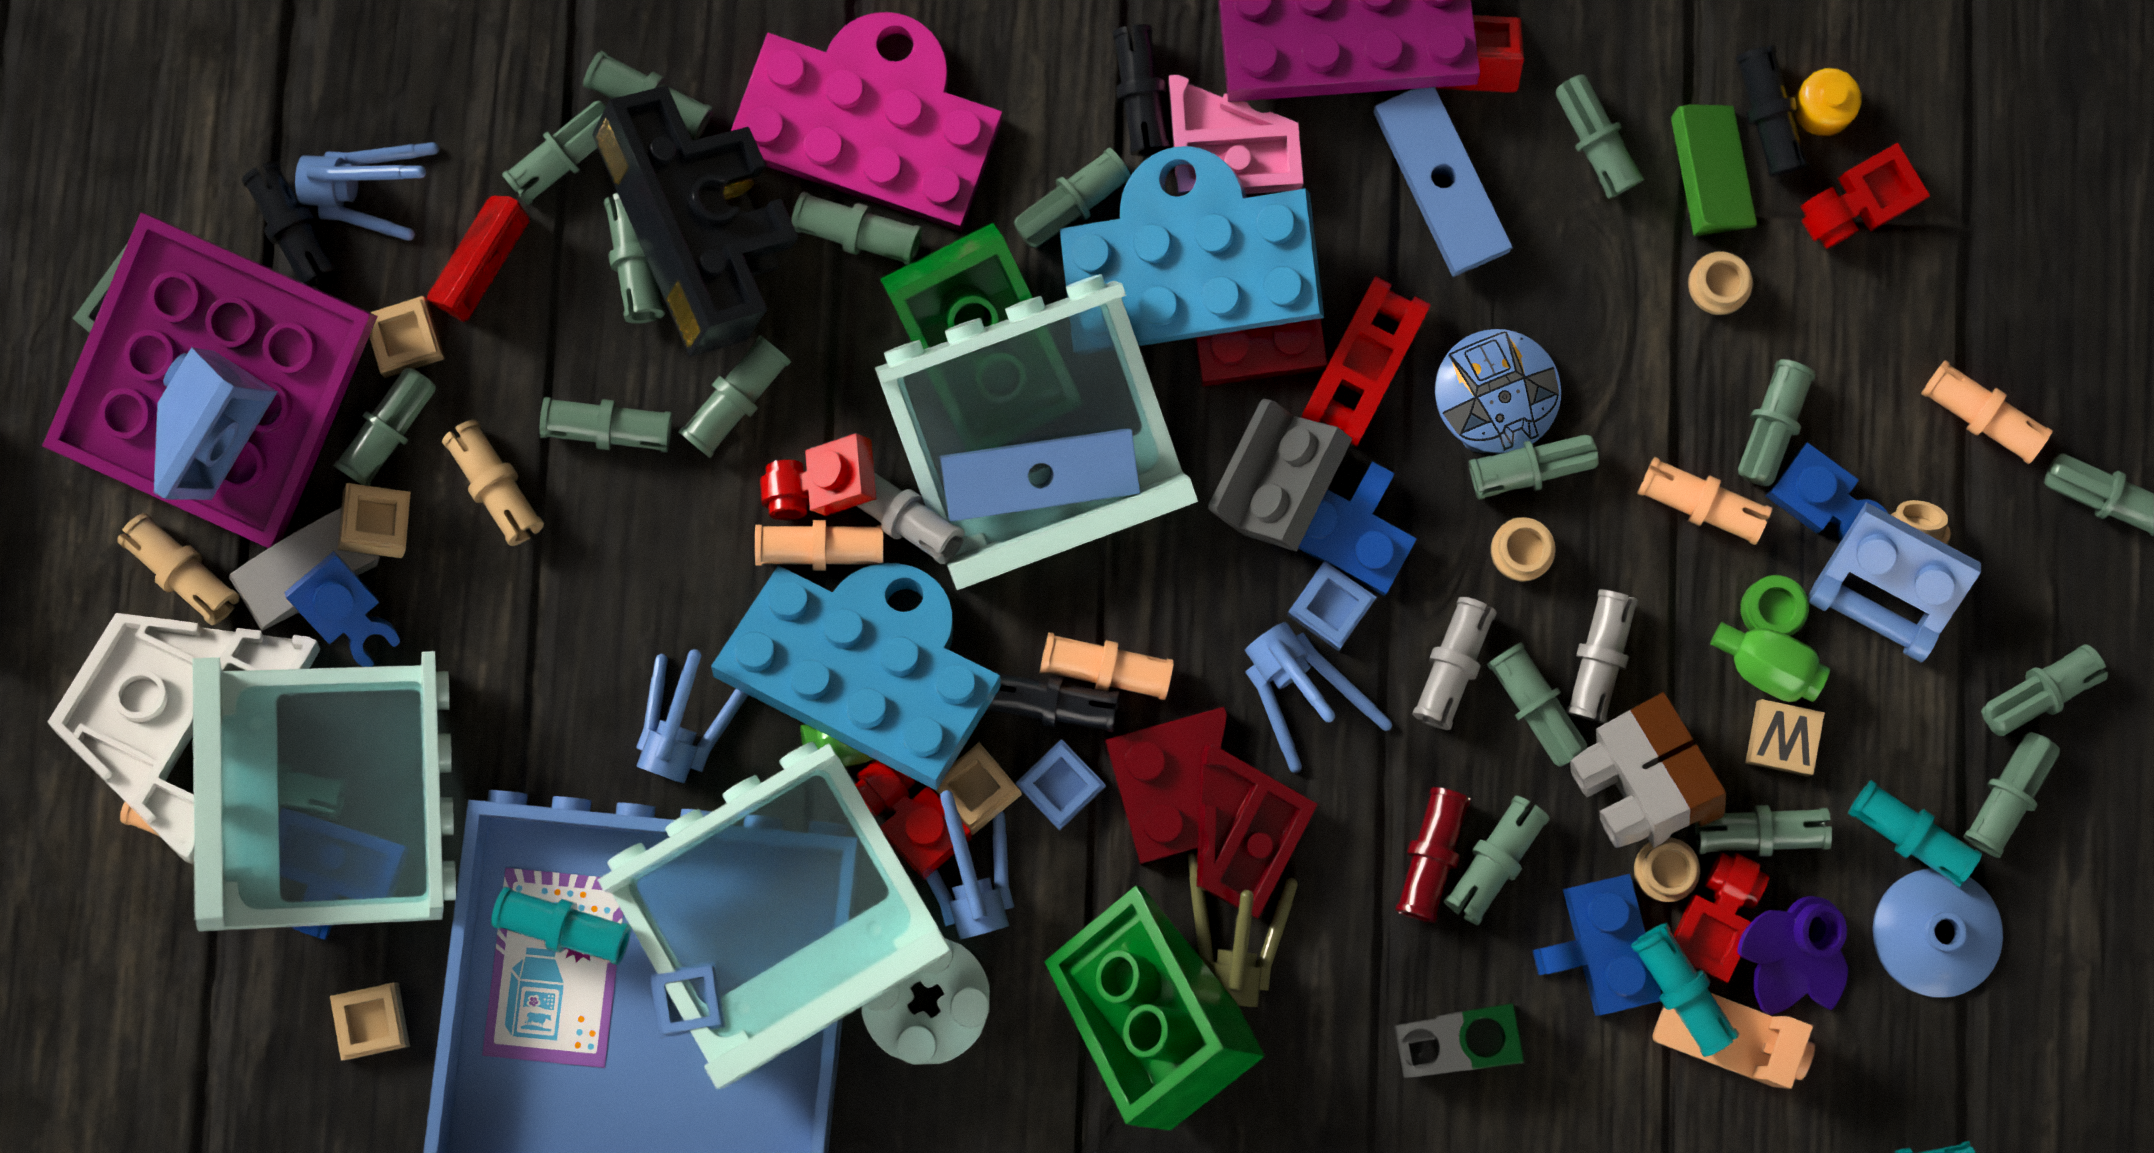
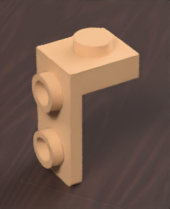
(1767, 1049)

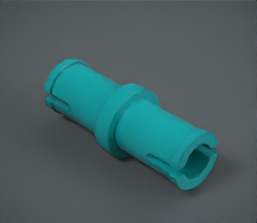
(1915, 833)
(561, 925)
(1685, 990)

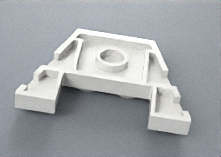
(135, 708)

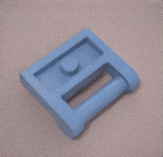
(1904, 565)

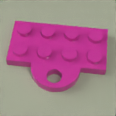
(871, 121)

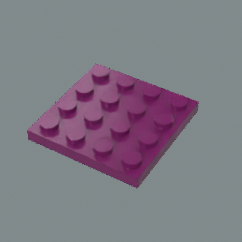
(1345, 46)
(195, 294)

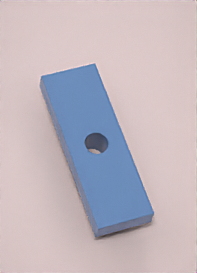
(1428, 146)
(1080, 471)

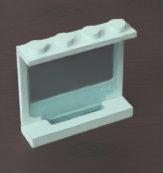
(1029, 381)
(320, 795)
(785, 902)

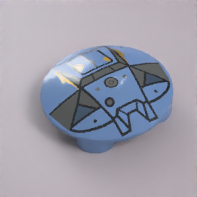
(1497, 391)

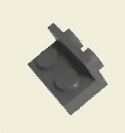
(1278, 475)

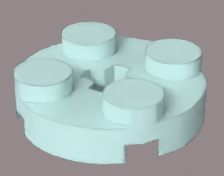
(942, 1037)

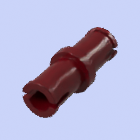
(1433, 854)

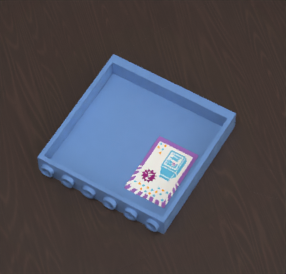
(567, 1045)

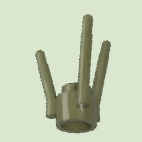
(1237, 967)

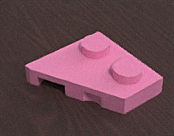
(1253, 144)

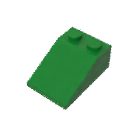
(957, 285)
(1151, 1013)

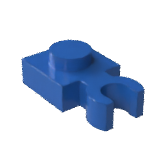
(1818, 492)
(338, 603)

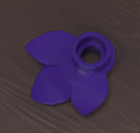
(1792, 960)

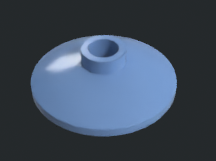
(1907, 938)

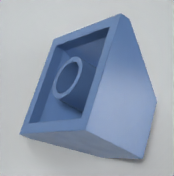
(204, 423)

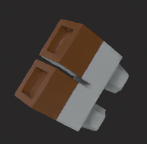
(1656, 771)

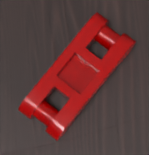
(1366, 359)

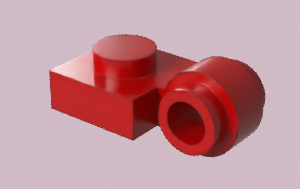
(1874, 189)
(835, 479)
(917, 825)
(1711, 930)

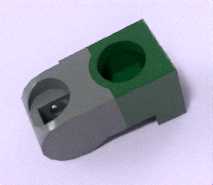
(1460, 1041)

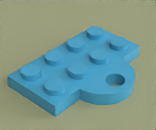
(1201, 257)
(861, 667)

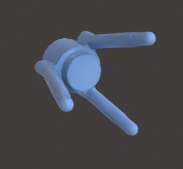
(334, 179)
(1283, 659)
(666, 745)
(976, 905)

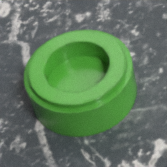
(1775, 605)

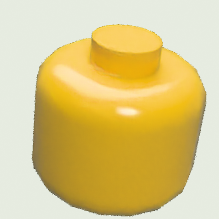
(1827, 102)

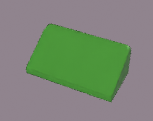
(1713, 169)

